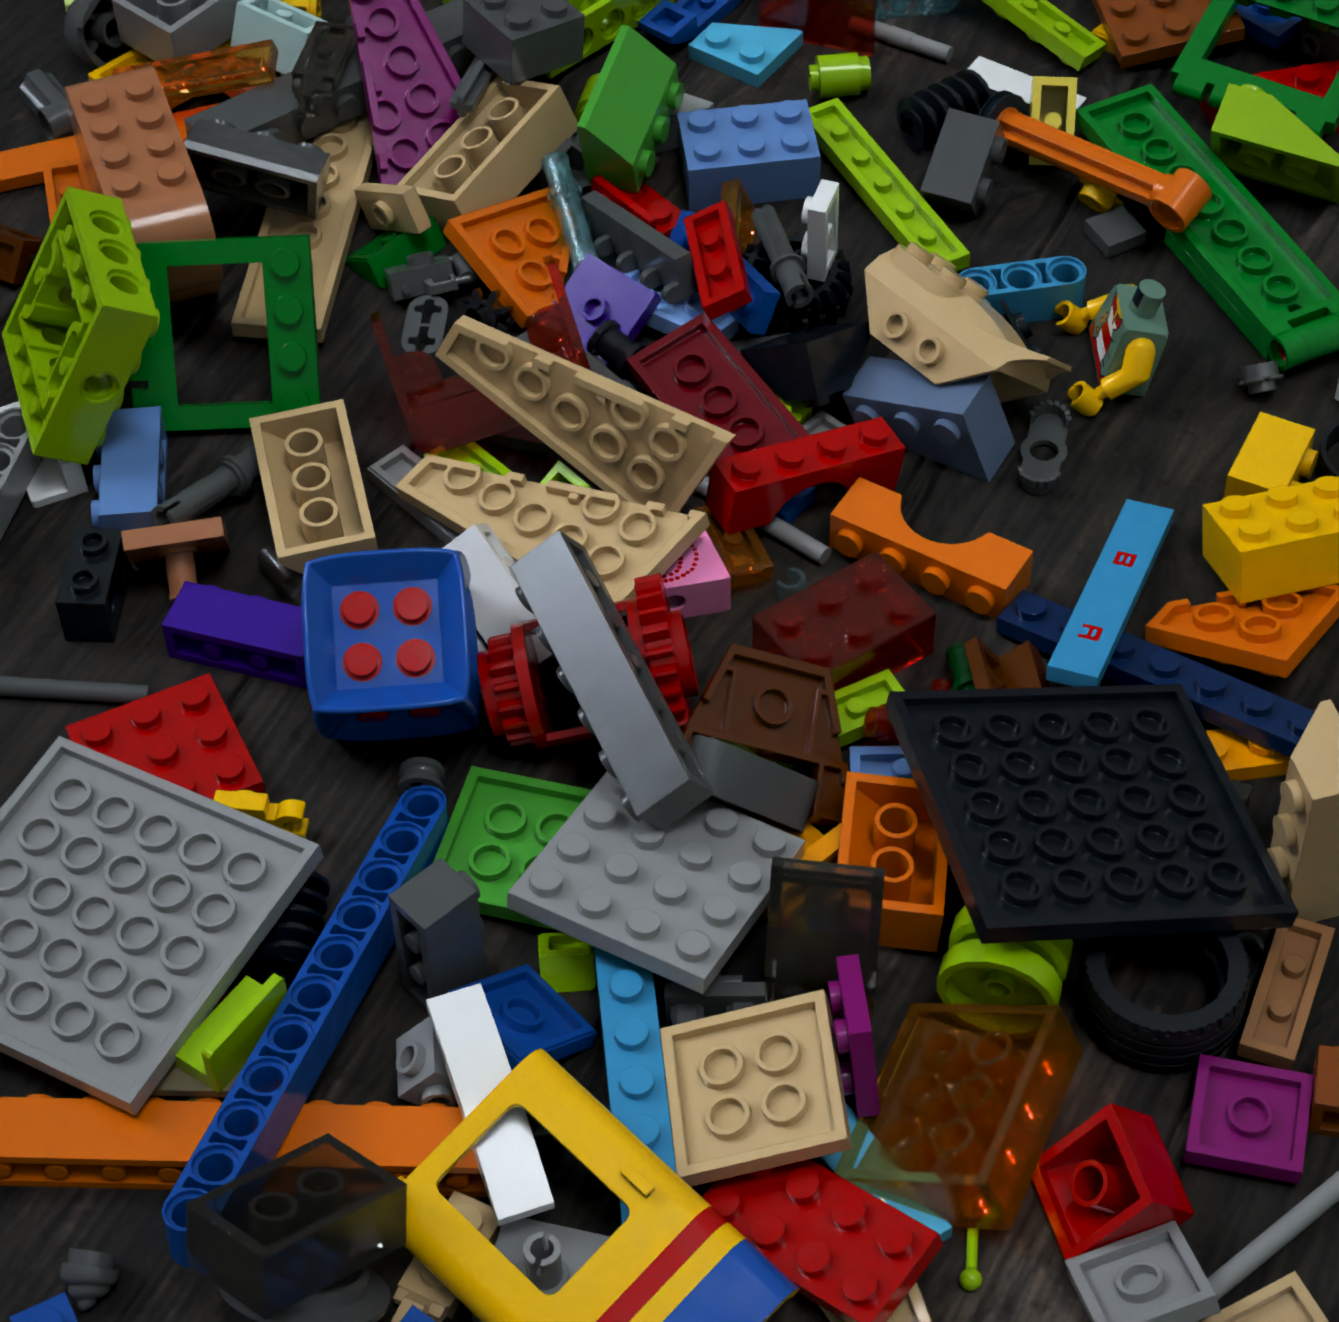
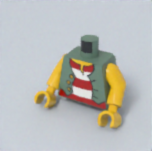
(1126, 341)

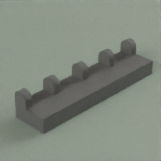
(639, 248)

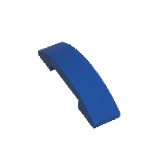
(684, 19)

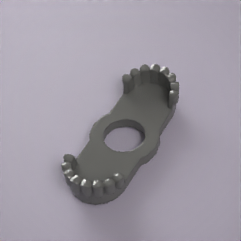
(1047, 427)

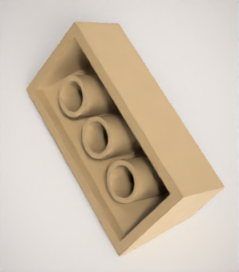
(492, 149)
(312, 483)
(1308, 819)

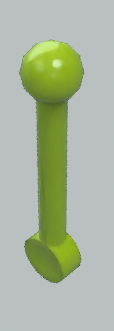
(970, 1277)

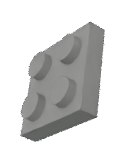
(1143, 1279)

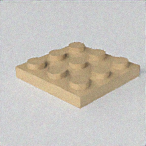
(755, 1089)

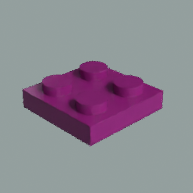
(854, 1035)
(1249, 1119)

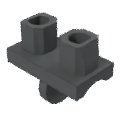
(722, 996)

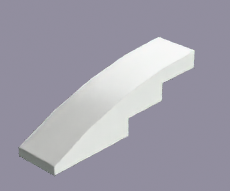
(475, 1066)

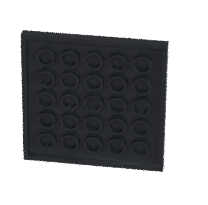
(1086, 813)

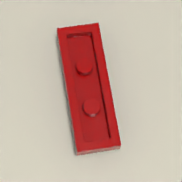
(717, 260)

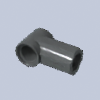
(48, 101)

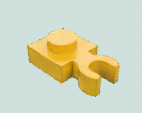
(285, 815)

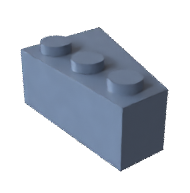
(947, 423)

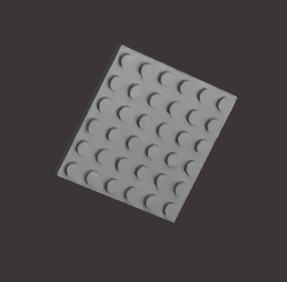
(127, 917)

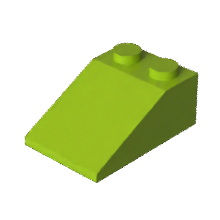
(1271, 145)

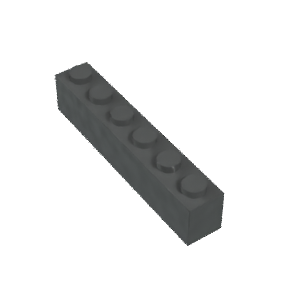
(610, 682)

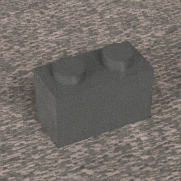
(964, 163)

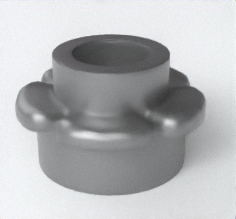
(1260, 377)

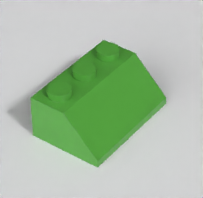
(629, 111)

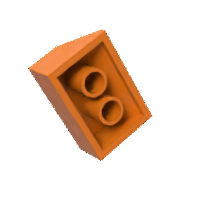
(891, 829)

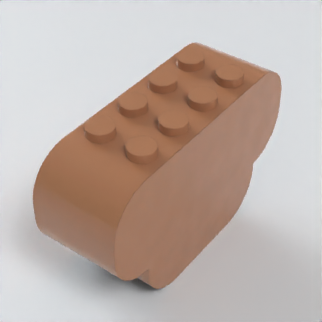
(139, 156)

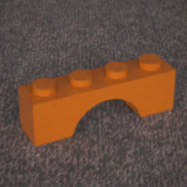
(974, 573)

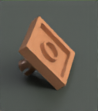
(176, 546)

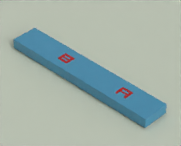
(1110, 595)

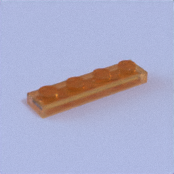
(214, 70)

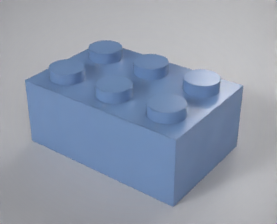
(761, 144)

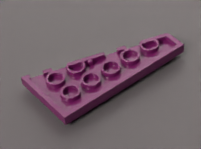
(403, 81)

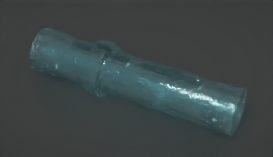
(561, 180)

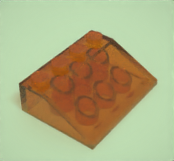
(965, 1110)

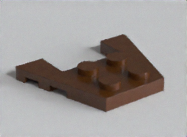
(778, 713)

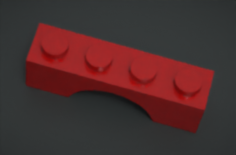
(755, 484)

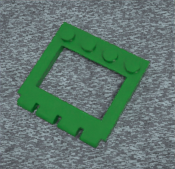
(1197, 76)
(289, 328)

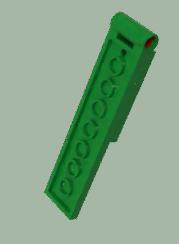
(1233, 242)

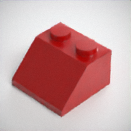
(1109, 1181)

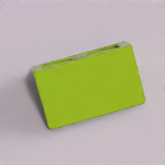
(231, 1032)

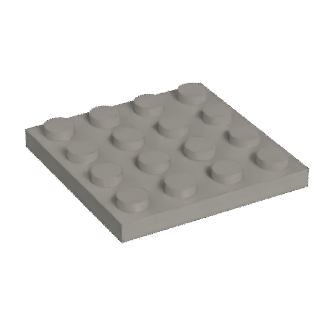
(651, 894)

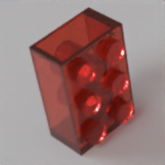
(850, 623)

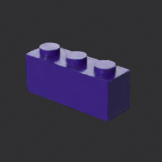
(237, 633)

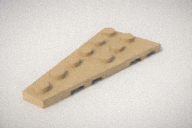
(595, 424)
(618, 535)

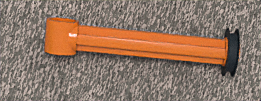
(1170, 198)

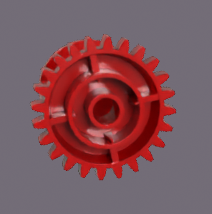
(515, 686)

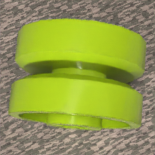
(1001, 971)

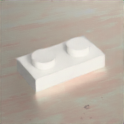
(821, 237)

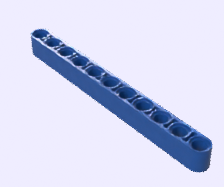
(312, 1013)

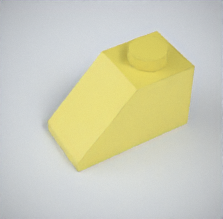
(1054, 104)

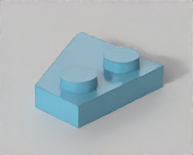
(745, 50)

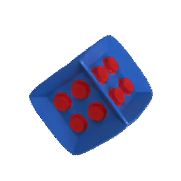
(390, 644)

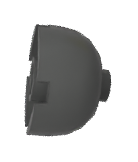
(93, 32)

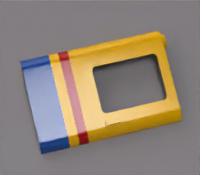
(661, 1265)

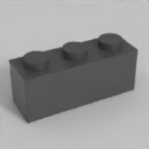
(438, 932)

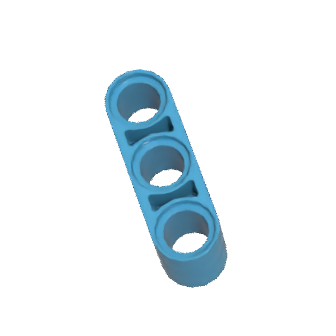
(1032, 285)

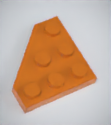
(508, 247)
(1254, 635)

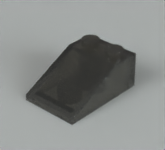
(818, 916)

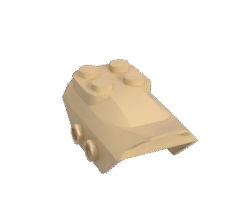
(948, 325)

